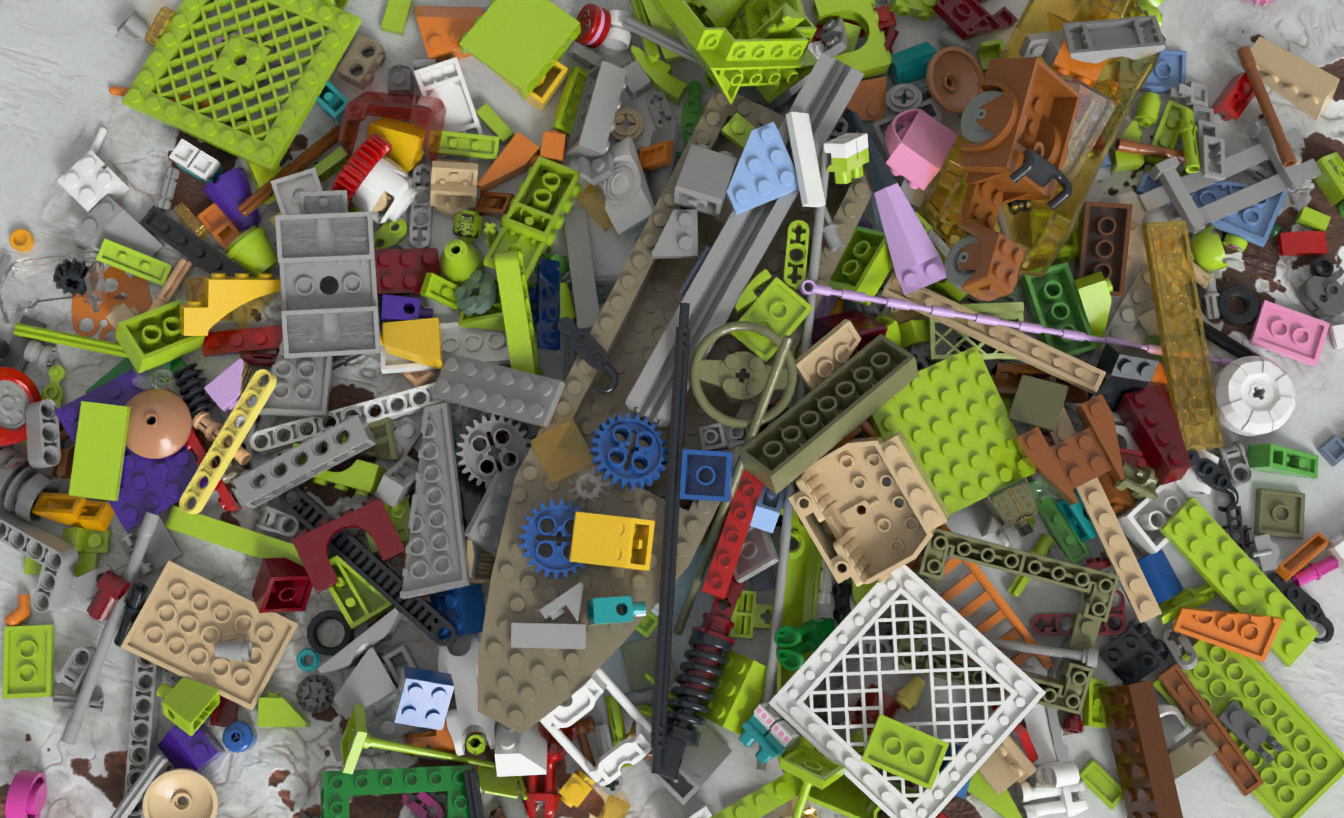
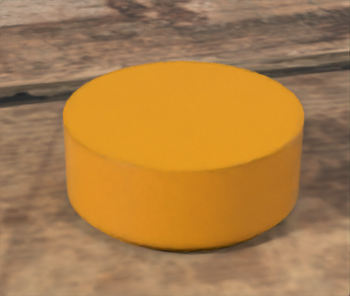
(22, 240)

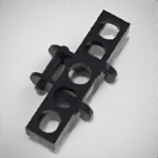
(1237, 528)

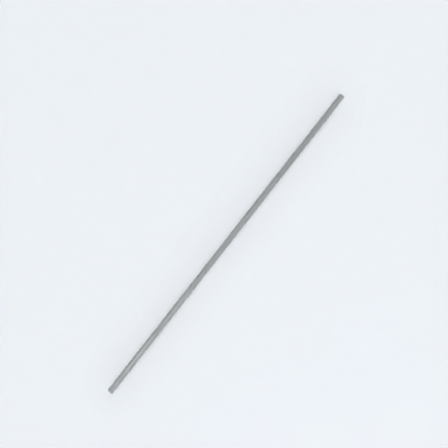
(790, 489)

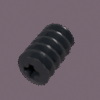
(192, 389)

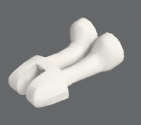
(1065, 804)

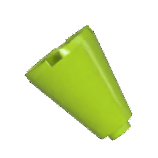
(717, 12)
(460, 261)

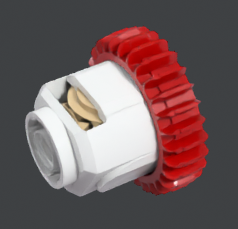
(376, 181)

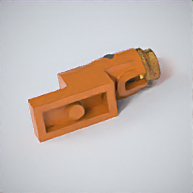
(430, 739)

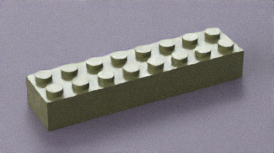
(828, 413)

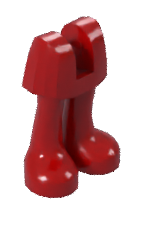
(547, 794)

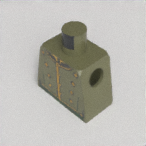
(1013, 506)

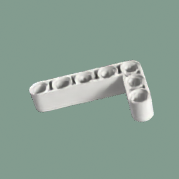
(1049, 771)

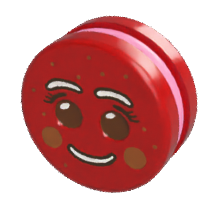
(594, 24)

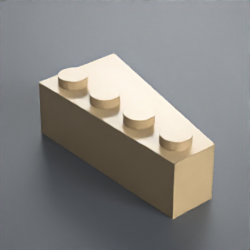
(1294, 78)

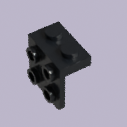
(1134, 652)

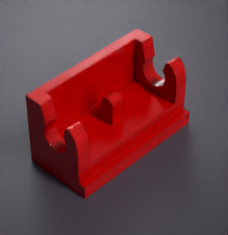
(1234, 97)

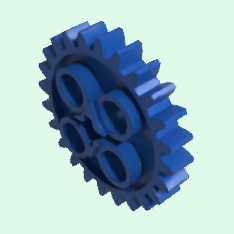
(608, 445)
(556, 561)

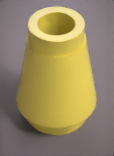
(909, 695)

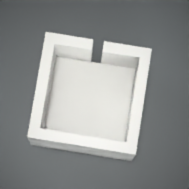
(92, 181)

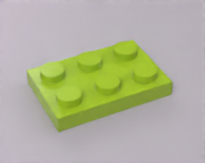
(776, 309)
(28, 661)
(904, 751)

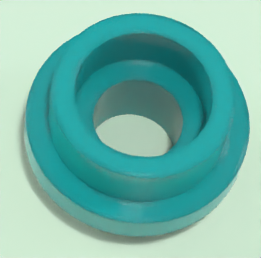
(302, 663)

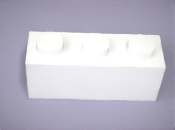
(520, 753)

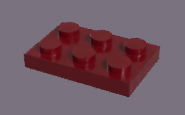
(404, 270)

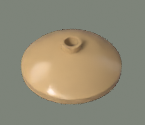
(164, 792)

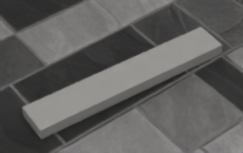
(581, 269)

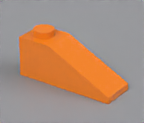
(512, 162)

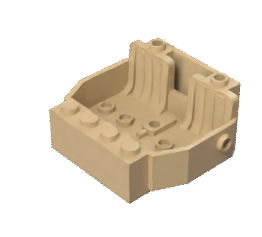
(885, 535)

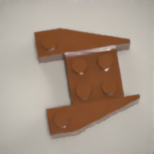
(1079, 456)

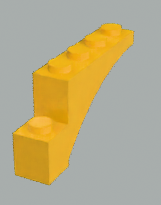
(222, 296)

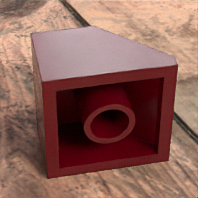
(281, 586)

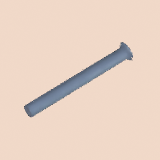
(695, 269)

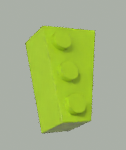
(355, 596)

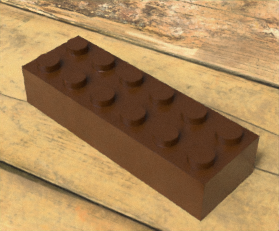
(1140, 750)

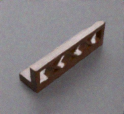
(1008, 382)

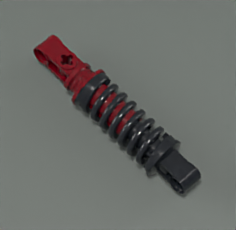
(707, 646)

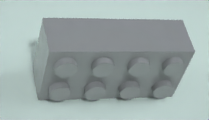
(597, 111)

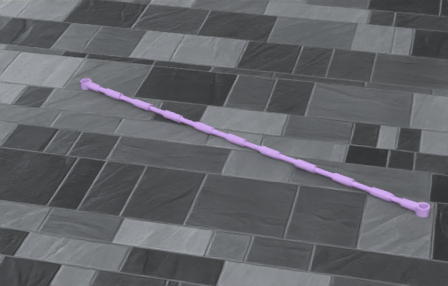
(985, 319)

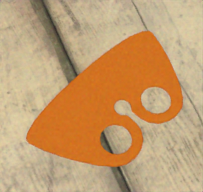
(136, 289)
(83, 310)

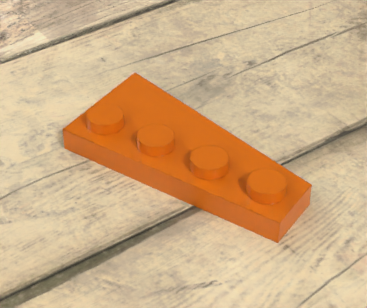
(1234, 631)

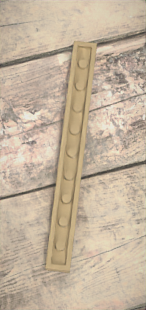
(1005, 339)
(1111, 536)

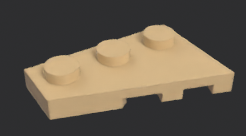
(827, 354)

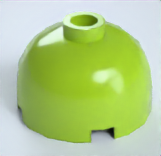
(1207, 250)

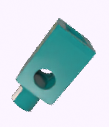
(603, 610)

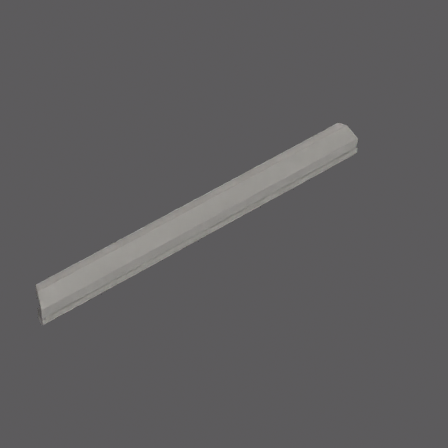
(740, 246)

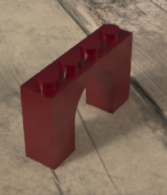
(313, 545)

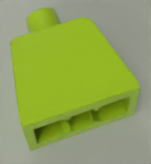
(188, 703)

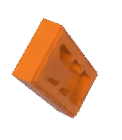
(656, 155)

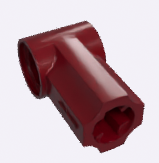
(110, 590)

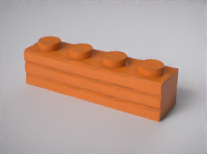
(1302, 556)

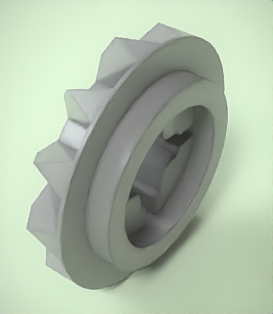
(897, 92)

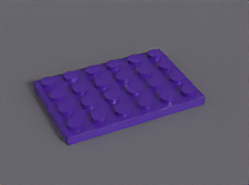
(145, 482)

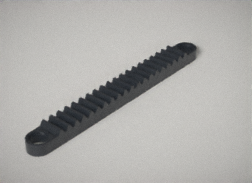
(372, 569)

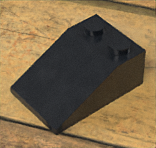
(1126, 371)
(470, 493)

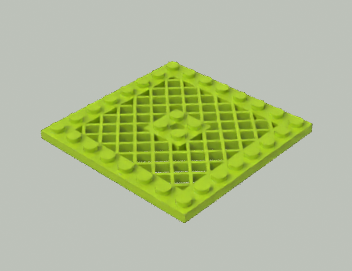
(299, 101)

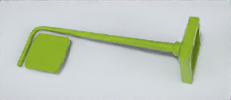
(356, 738)
(812, 770)

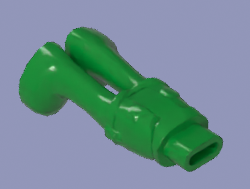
(812, 634)

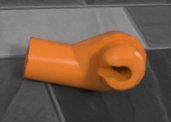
(21, 613)

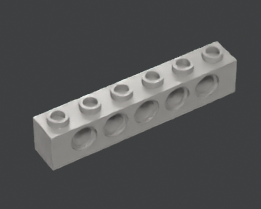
(249, 481)

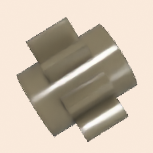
(232, 472)

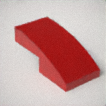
(1302, 243)

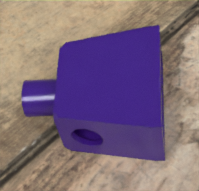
(395, 307)

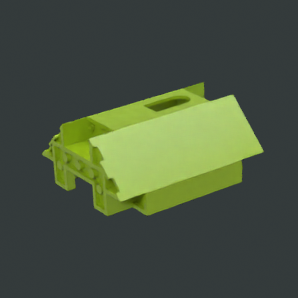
(737, 63)

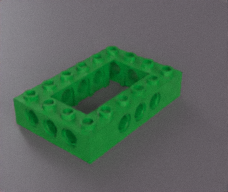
(338, 786)

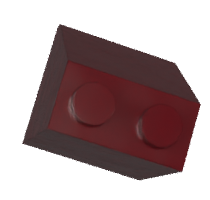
(864, 325)

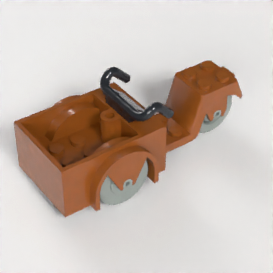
(1011, 156)

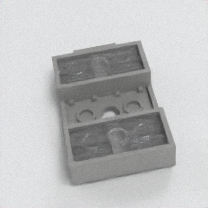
(322, 244)

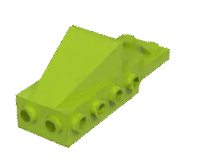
(536, 213)

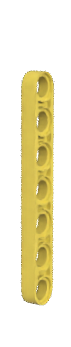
(218, 449)

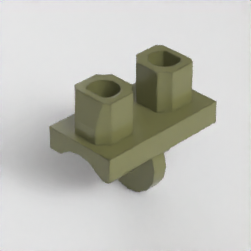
(1139, 481)

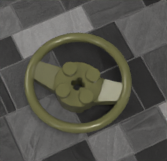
(722, 374)

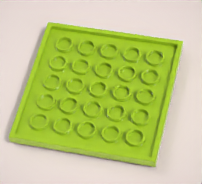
(956, 429)

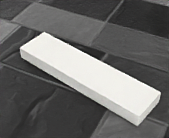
(805, 159)

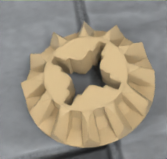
(633, 118)

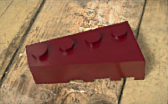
(1156, 431)

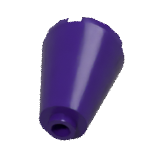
(228, 193)

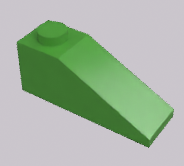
(1282, 460)

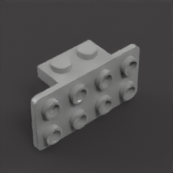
(658, 178)

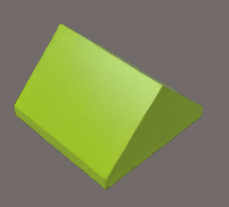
(1332, 177)

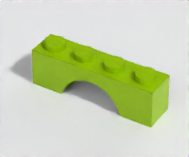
(361, 476)

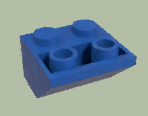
(461, 607)

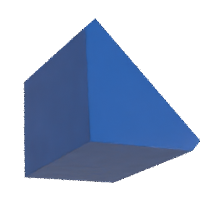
(1160, 576)

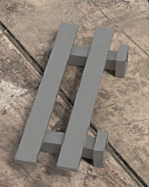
(1179, 189)

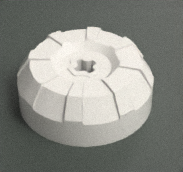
(1253, 396)

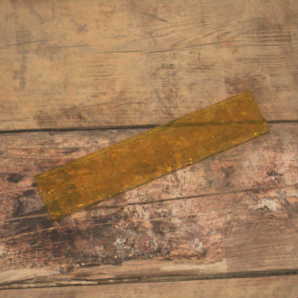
(1182, 333)

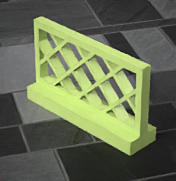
(1005, 311)

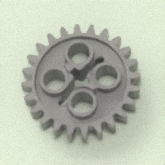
(473, 458)

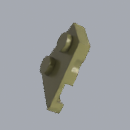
(385, 438)

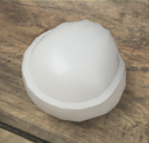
(1172, 723)

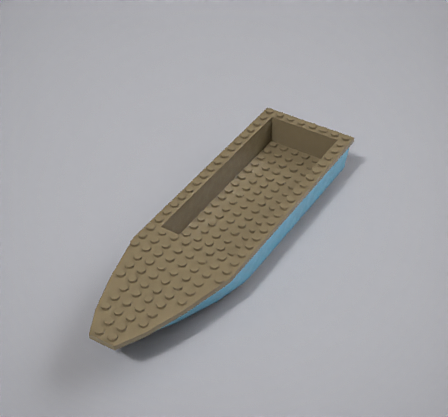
(529, 683)

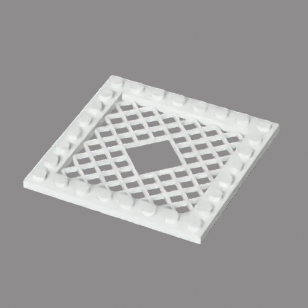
(978, 747)

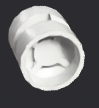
(618, 36)

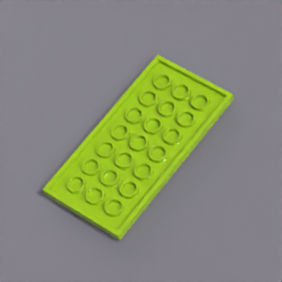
(1309, 757)

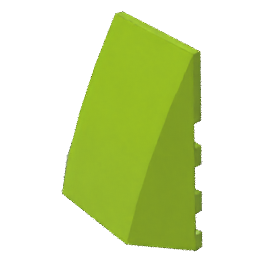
(767, 19)

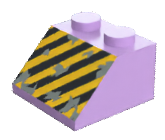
(230, 385)

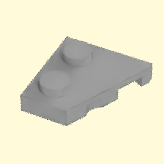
(679, 236)

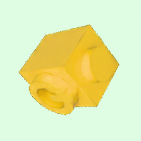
(576, 789)

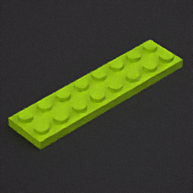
(1236, 577)

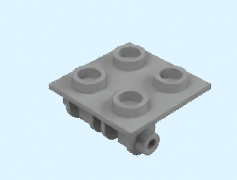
(158, 552)

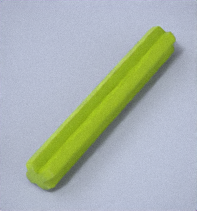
(650, 47)

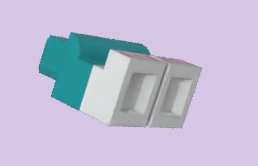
(196, 162)
(769, 732)

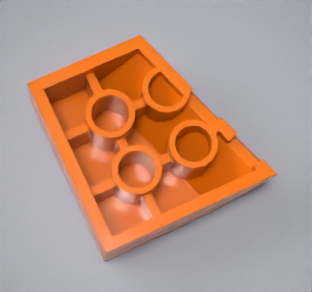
(443, 28)

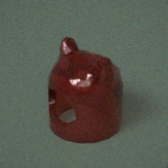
(890, 708)

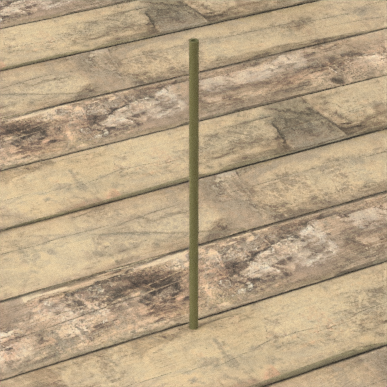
(737, 473)

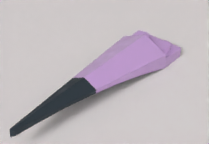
(910, 248)

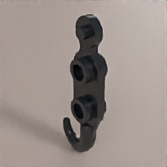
(590, 351)
(1214, 477)
(841, 600)
(1305, 605)

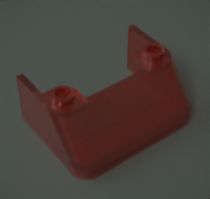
(422, 110)

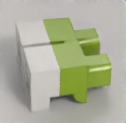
(848, 156)

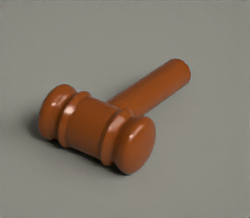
(586, 725)

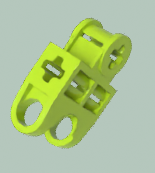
(752, 615)

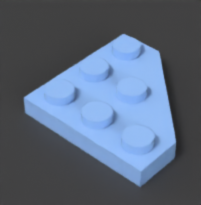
(762, 171)

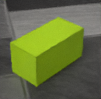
(1312, 219)

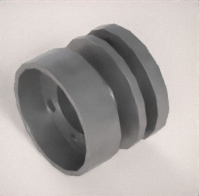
(22, 488)

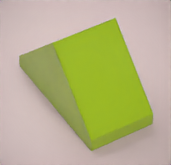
(914, 333)

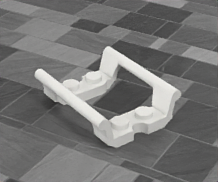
(582, 702)

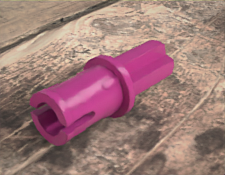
(1315, 571)

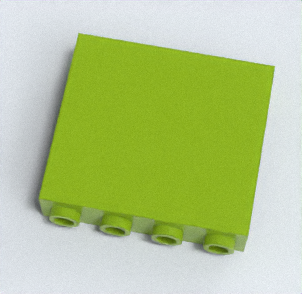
(520, 40)

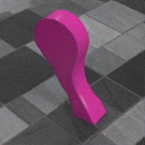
(26, 795)

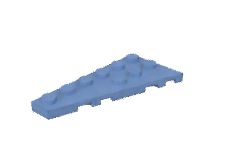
(1251, 223)

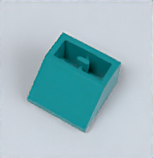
(911, 64)

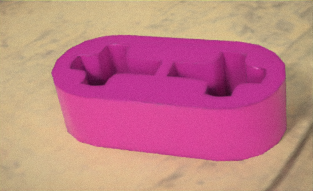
(419, 808)

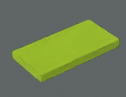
(99, 451)

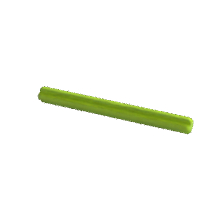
(69, 339)

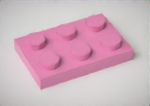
(1289, 333)

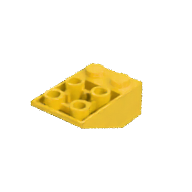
(612, 541)

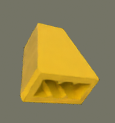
(405, 140)
(415, 341)

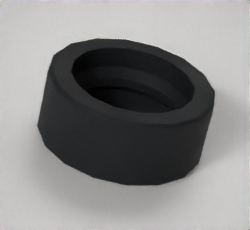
(314, 625)

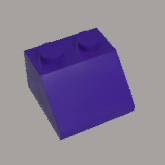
(190, 751)

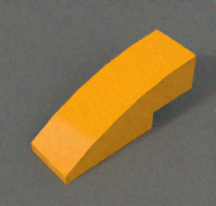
(74, 511)

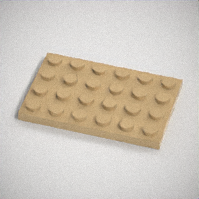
(193, 614)

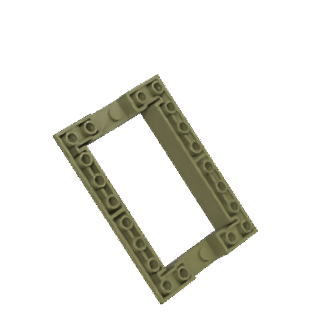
(1095, 603)

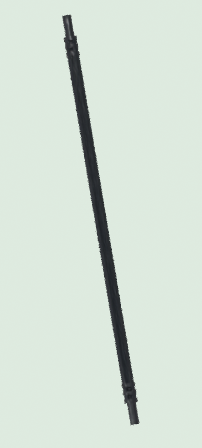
(670, 538)

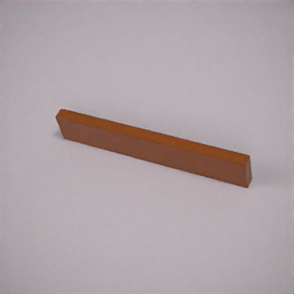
(1197, 713)

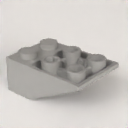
(696, 765)

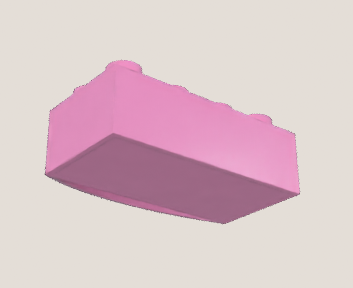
(918, 147)

